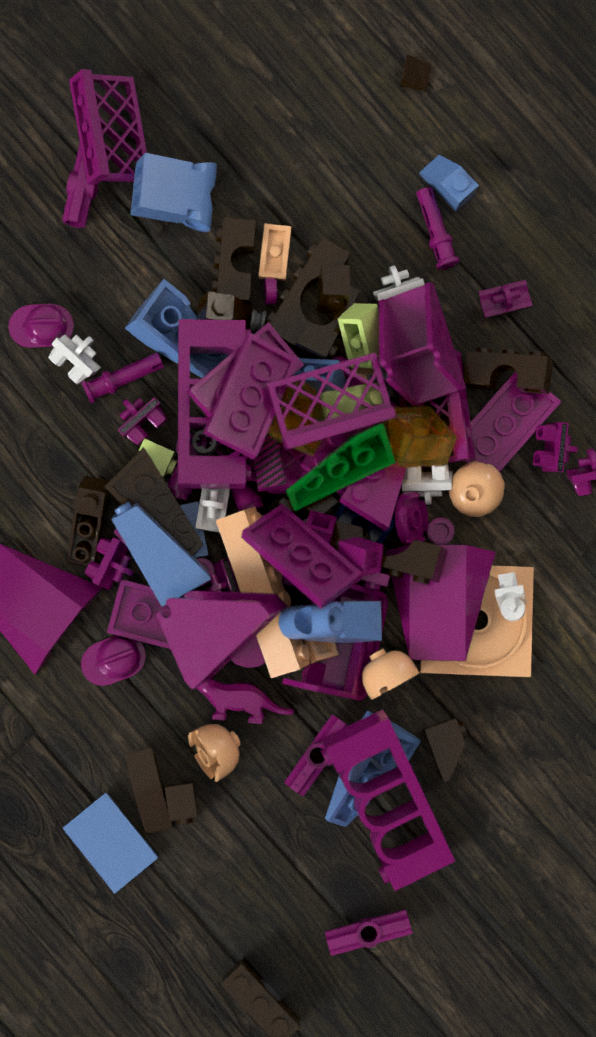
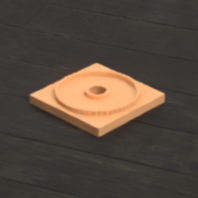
(501, 646)

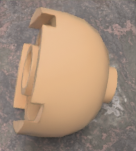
(477, 489)
(387, 672)
(216, 750)

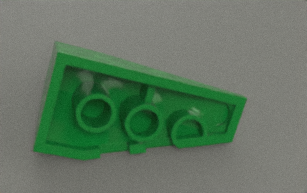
(348, 463)

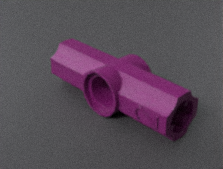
(79, 195)
(306, 770)
(349, 936)

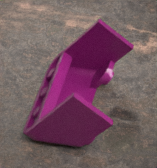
(343, 673)

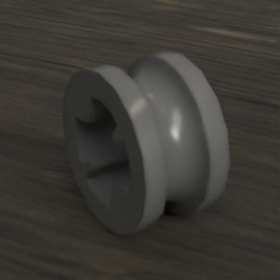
(257, 321)
(201, 450)

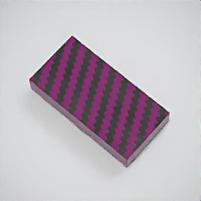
(269, 466)

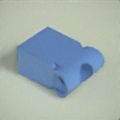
(174, 191)
(333, 623)

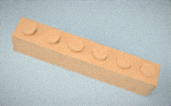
(259, 576)

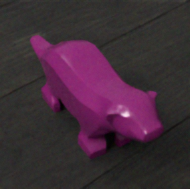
(239, 697)

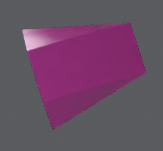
(38, 604)
(443, 615)

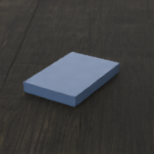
(110, 842)

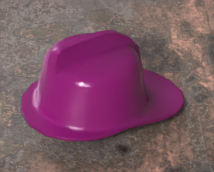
(40, 325)
(112, 660)

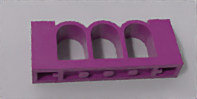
(206, 471)
(417, 857)

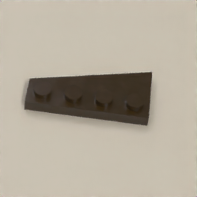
(143, 483)

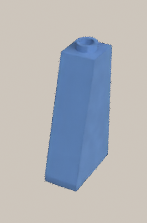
(161, 558)

